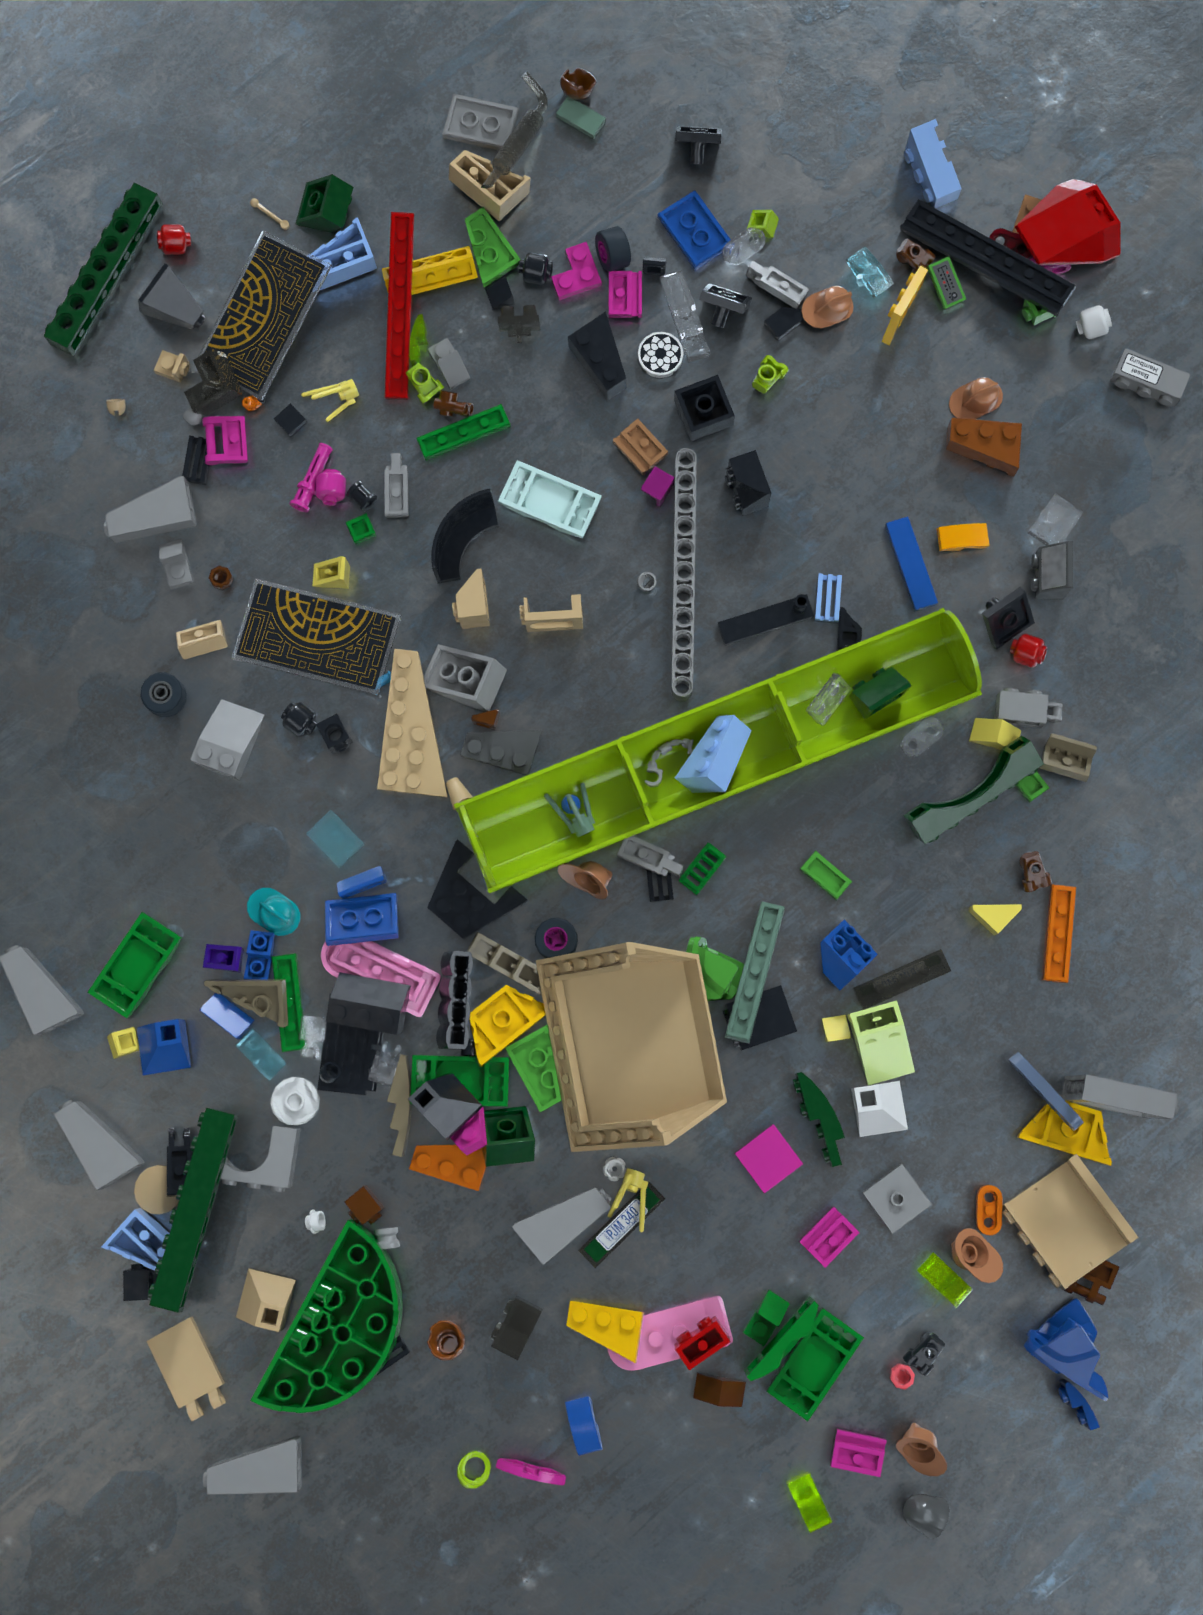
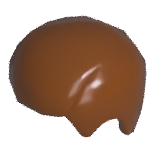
(446, 1340)

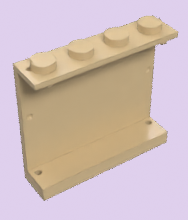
(1069, 1222)

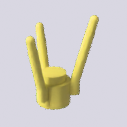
(346, 391)
(632, 1182)

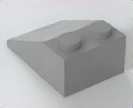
(464, 677)
(228, 739)

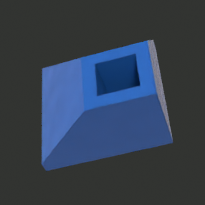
(844, 954)
(164, 1046)

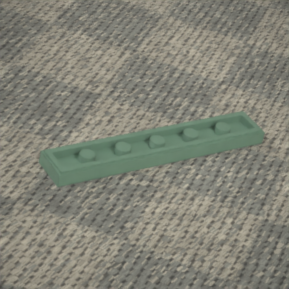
(755, 972)

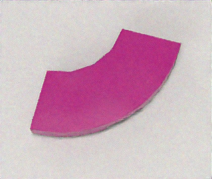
(530, 1471)

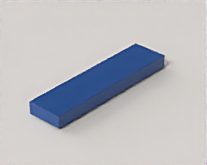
(911, 564)

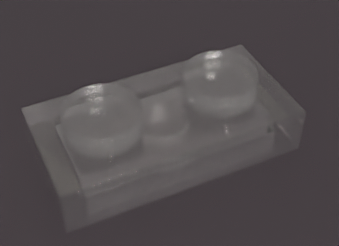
(828, 699)

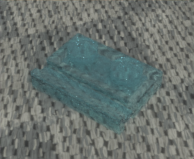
(335, 838)

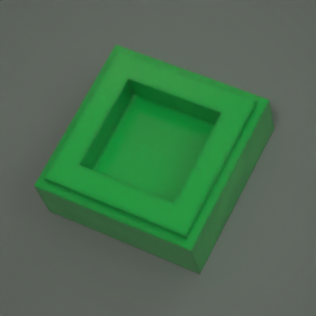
(360, 529)

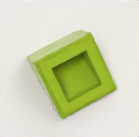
(765, 221)

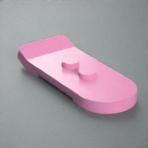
(378, 962)
(664, 1326)

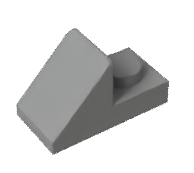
(449, 363)
(176, 563)

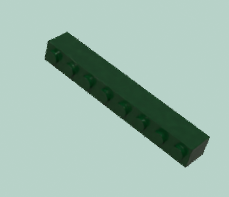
(193, 1210)

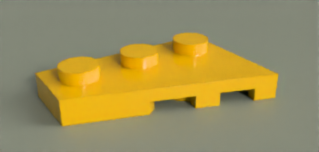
(905, 300)
(608, 1326)

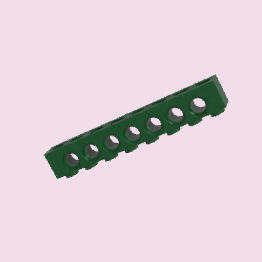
(116, 261)

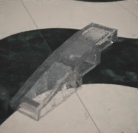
(685, 316)

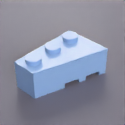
(931, 166)
(347, 254)
(715, 756)
(138, 1239)

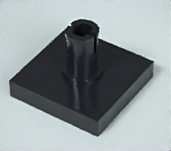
(698, 138)
(725, 301)
(1007, 617)

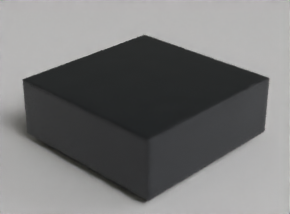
(290, 420)

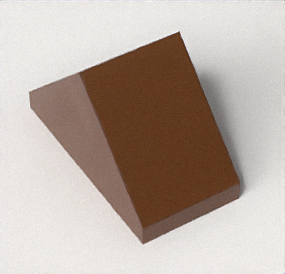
(719, 1390)

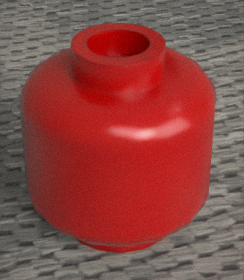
(173, 239)
(1028, 650)

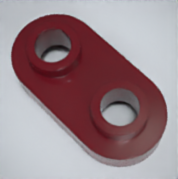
(1011, 240)

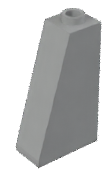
(154, 513)
(38, 993)
(96, 1145)
(557, 1226)
(263, 1470)

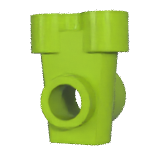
(768, 374)
(427, 386)

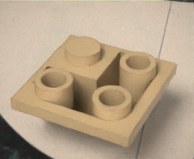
(266, 1300)

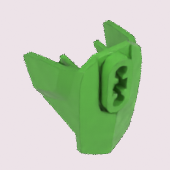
(719, 971)

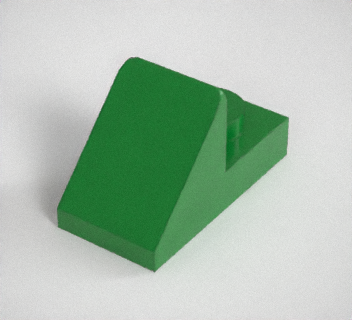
(766, 1317)

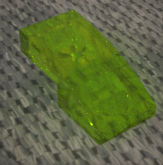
(417, 338)
(944, 1280)
(809, 1503)

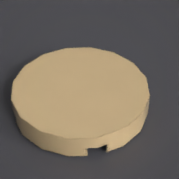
(152, 1191)

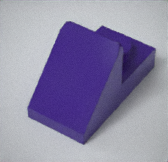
(223, 957)

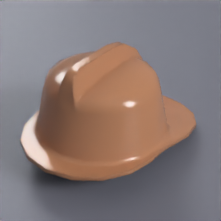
(827, 307)
(975, 399)
(588, 877)
(977, 1256)
(921, 1451)

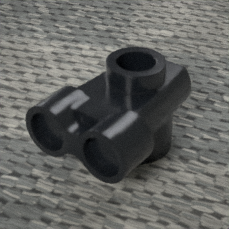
(925, 1353)

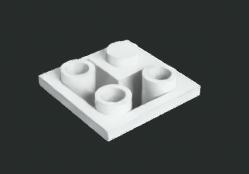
(879, 1109)

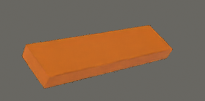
(1059, 933)

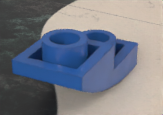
(260, 955)
(1074, 1399)
(583, 1426)

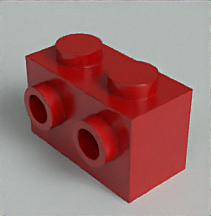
(702, 1342)

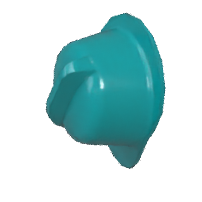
(273, 911)

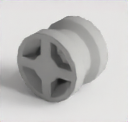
(387, 1237)

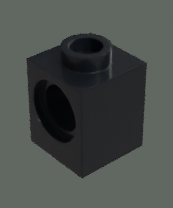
(329, 725)
(137, 1282)

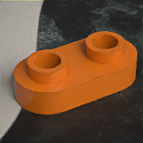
(989, 1210)

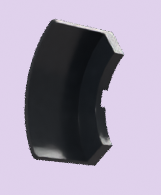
(457, 529)

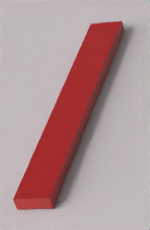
(399, 305)

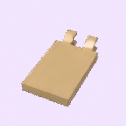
(187, 1367)

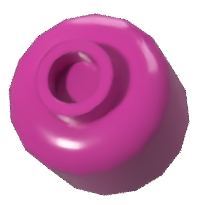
(330, 486)

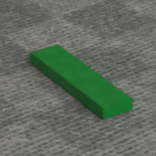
(463, 432)
(286, 968)

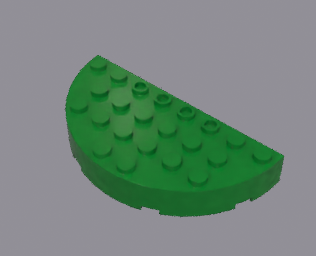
(340, 1329)

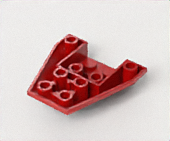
(1072, 226)

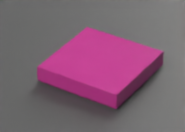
(768, 1158)

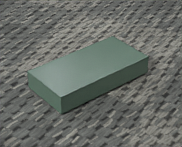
(581, 117)

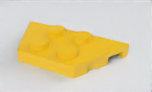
(502, 1021)
(1086, 1141)

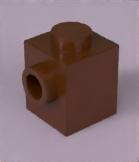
(364, 1206)

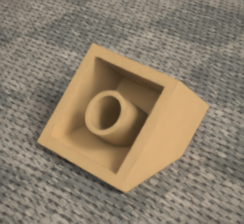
(472, 603)

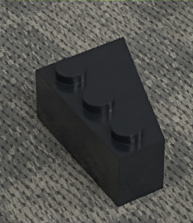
(599, 355)

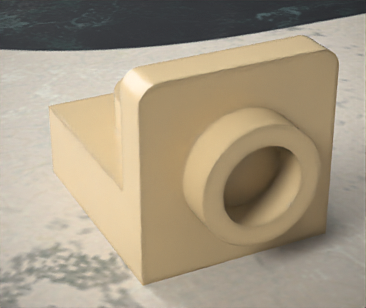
(172, 366)

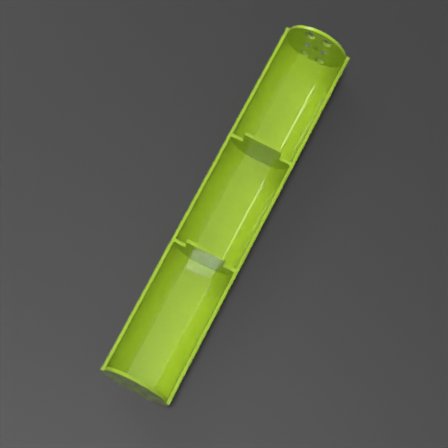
(522, 835)

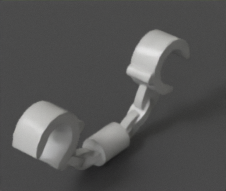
(663, 749)

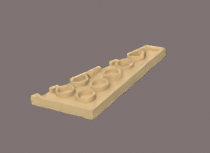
(410, 745)

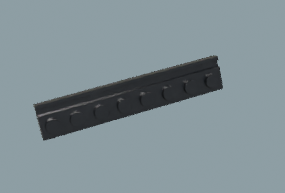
(988, 257)

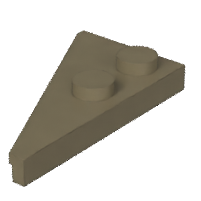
(264, 997)

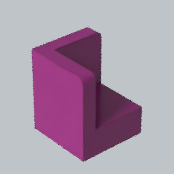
(658, 485)

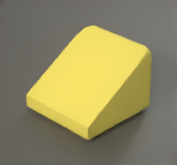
(836, 1028)
(123, 1042)

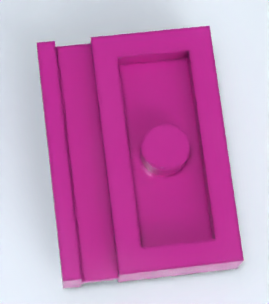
(625, 294)
(829, 1236)
(858, 1452)

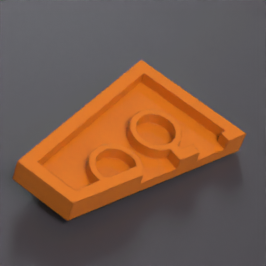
(450, 1164)

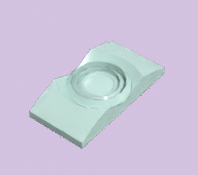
(549, 499)

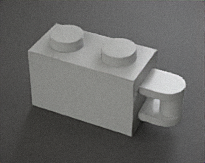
(1026, 708)

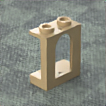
(553, 620)

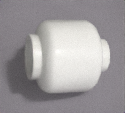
(1094, 322)

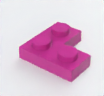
(581, 277)

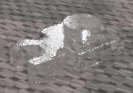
(312, 1031)
(383, 1066)

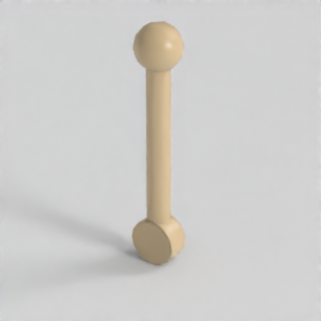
(283, 223)

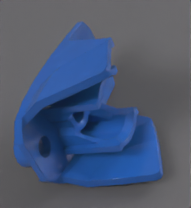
(1067, 1347)

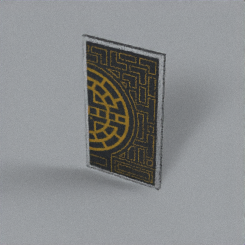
(266, 311)
(316, 636)

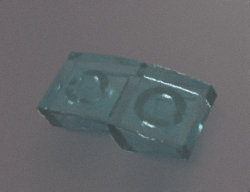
(870, 271)
(260, 1053)

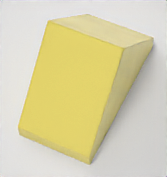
(332, 573)
(993, 732)
(995, 916)

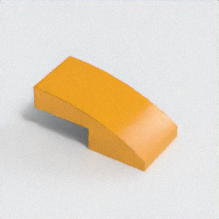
(963, 536)

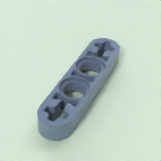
(1046, 1091)

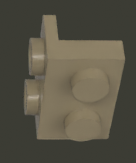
(1068, 757)

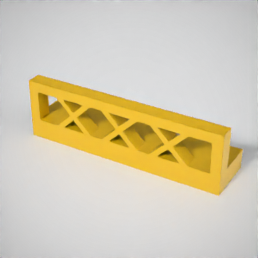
(440, 270)

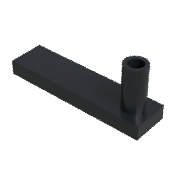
(766, 619)

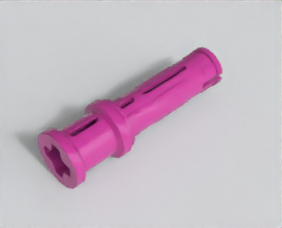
(307, 487)

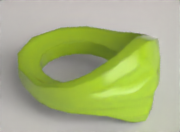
(464, 1481)

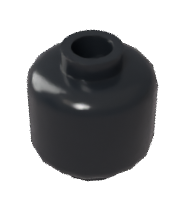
(536, 268)
(299, 719)

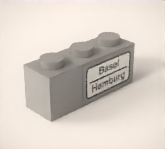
(1149, 378)

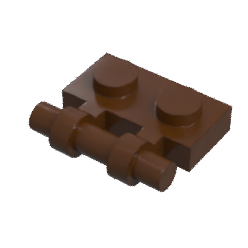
(1101, 1275)

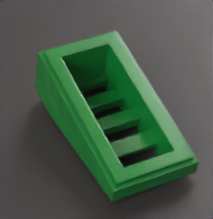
(713, 851)

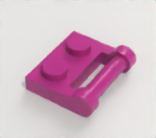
(232, 439)

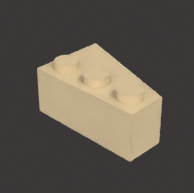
(470, 172)

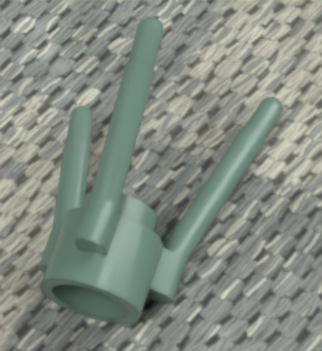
(581, 823)

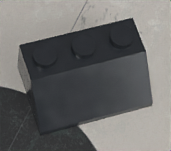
(368, 1003)

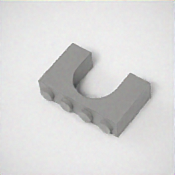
(277, 1168)

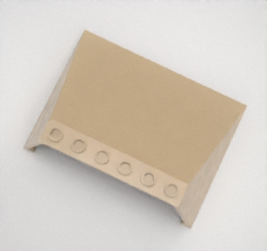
(630, 1044)

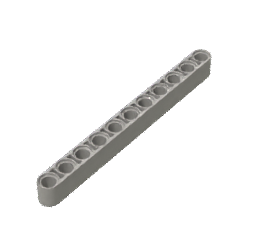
(681, 562)

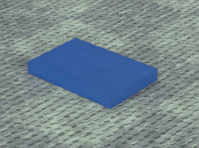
(694, 229)
(361, 919)

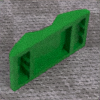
(135, 965)
(486, 1083)
(784, 1341)
(814, 1364)

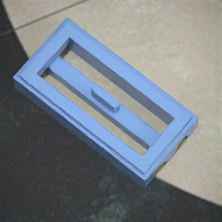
(829, 578)

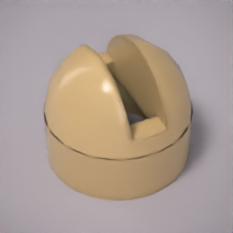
(116, 405)

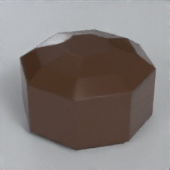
(220, 577)

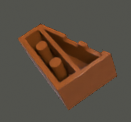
(987, 442)

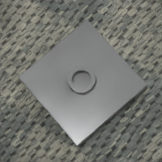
(896, 1198)

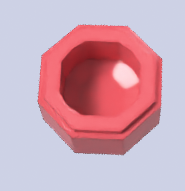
(902, 1376)

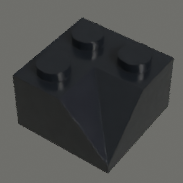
(704, 408)
(748, 483)

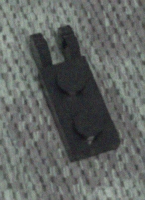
(176, 1161)

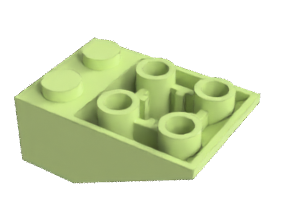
(881, 1042)

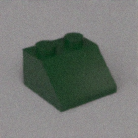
(325, 204)
(879, 692)
(508, 1136)

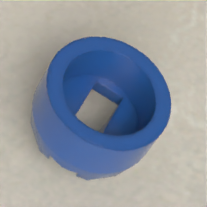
(565, 806)

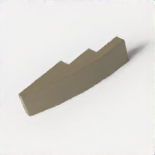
(505, 962)
(399, 1095)

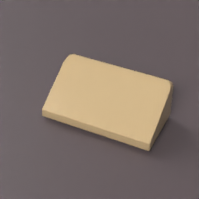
(201, 639)

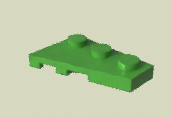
(490, 247)
(536, 1067)

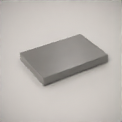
(479, 122)

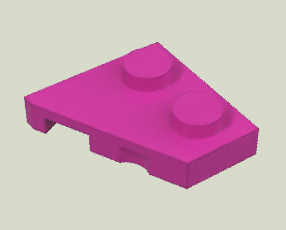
(472, 1134)

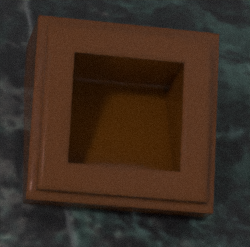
(487, 719)

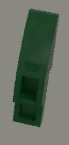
(816, 1107)

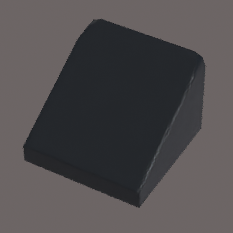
(654, 265)
(499, 294)

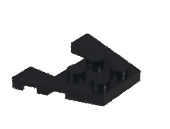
(462, 904)

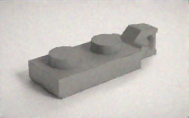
(777, 284)
(396, 488)
(649, 856)

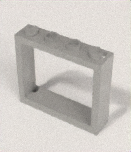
(1120, 1097)

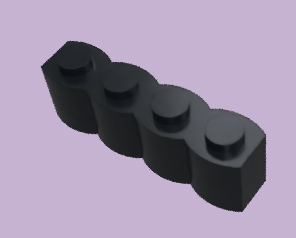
(454, 992)

